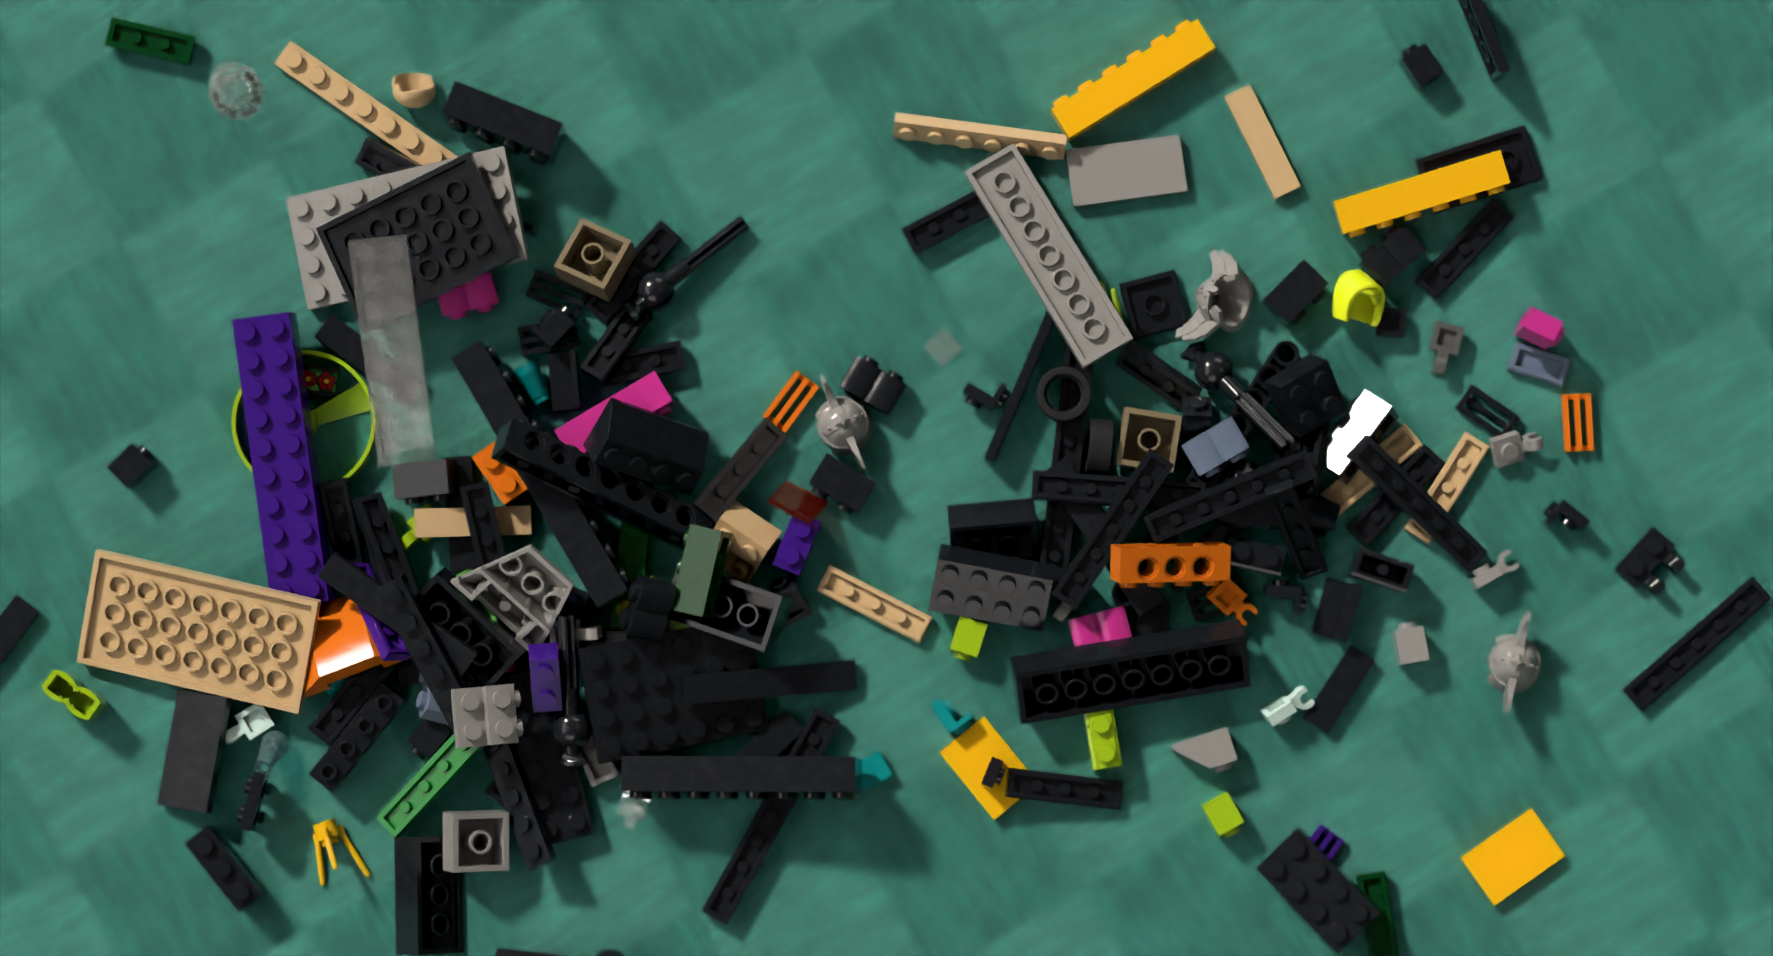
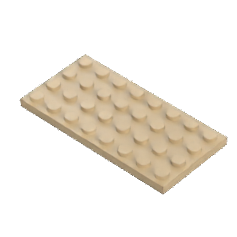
(198, 631)

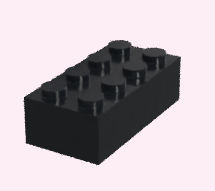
(503, 123)
(991, 587)
(1318, 889)

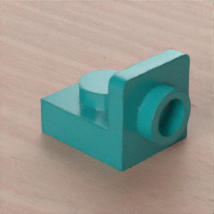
(945, 714)

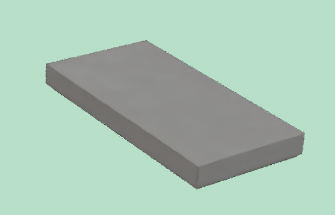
(1126, 171)

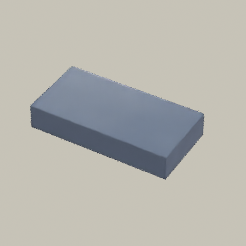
(1538, 364)

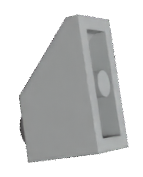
(1209, 749)

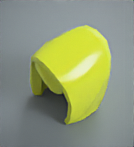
(1358, 298)

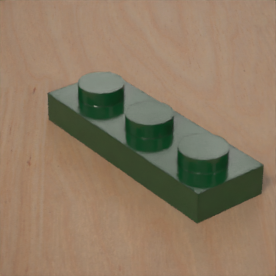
(151, 41)

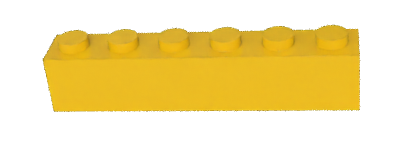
(1133, 79)
(1421, 192)

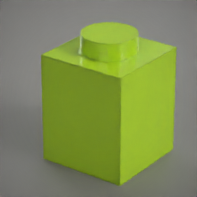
(967, 638)
(1222, 815)

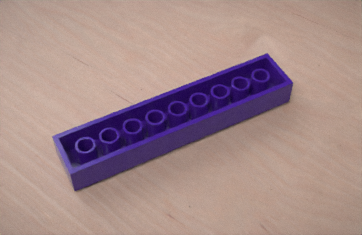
(283, 453)

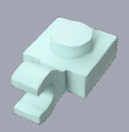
(1281, 709)
(252, 722)

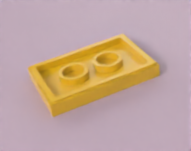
(970, 757)
(1512, 856)

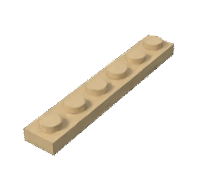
(978, 135)

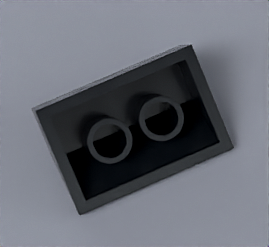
(996, 527)

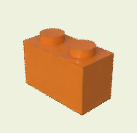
(503, 479)

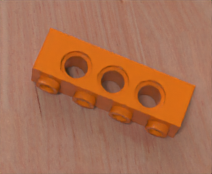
(1127, 557)

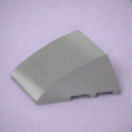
(521, 591)

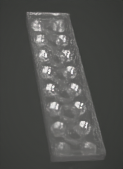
(392, 349)

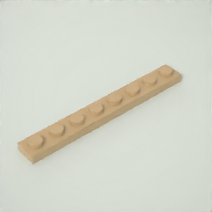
(360, 106)

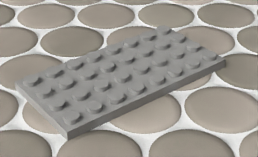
(318, 207)

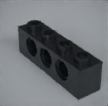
(358, 737)

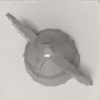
(1220, 300)
(844, 424)
(1513, 663)

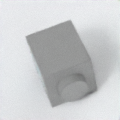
(1410, 644)

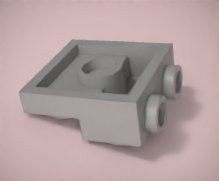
(486, 715)

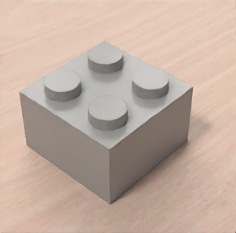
(475, 841)

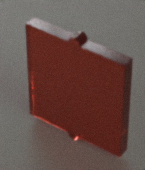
(797, 502)

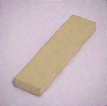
(1262, 141)
(1398, 446)
(1453, 477)
(453, 523)
(874, 604)

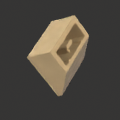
(750, 540)

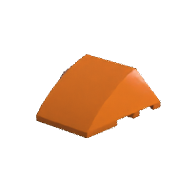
(340, 646)

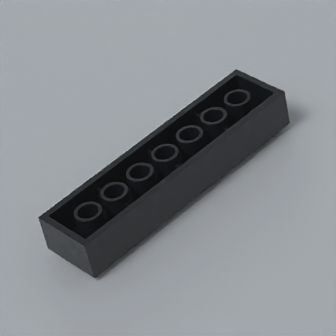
(1130, 671)
(741, 775)

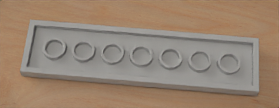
(1048, 256)

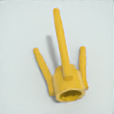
(327, 835)

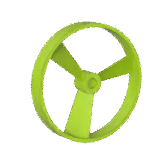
(344, 405)

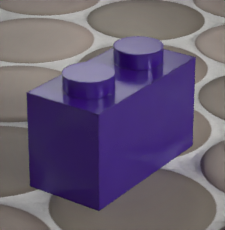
(796, 546)
(545, 677)

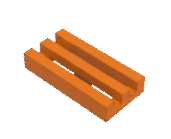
(804, 382)
(1577, 422)

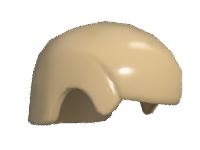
(413, 89)

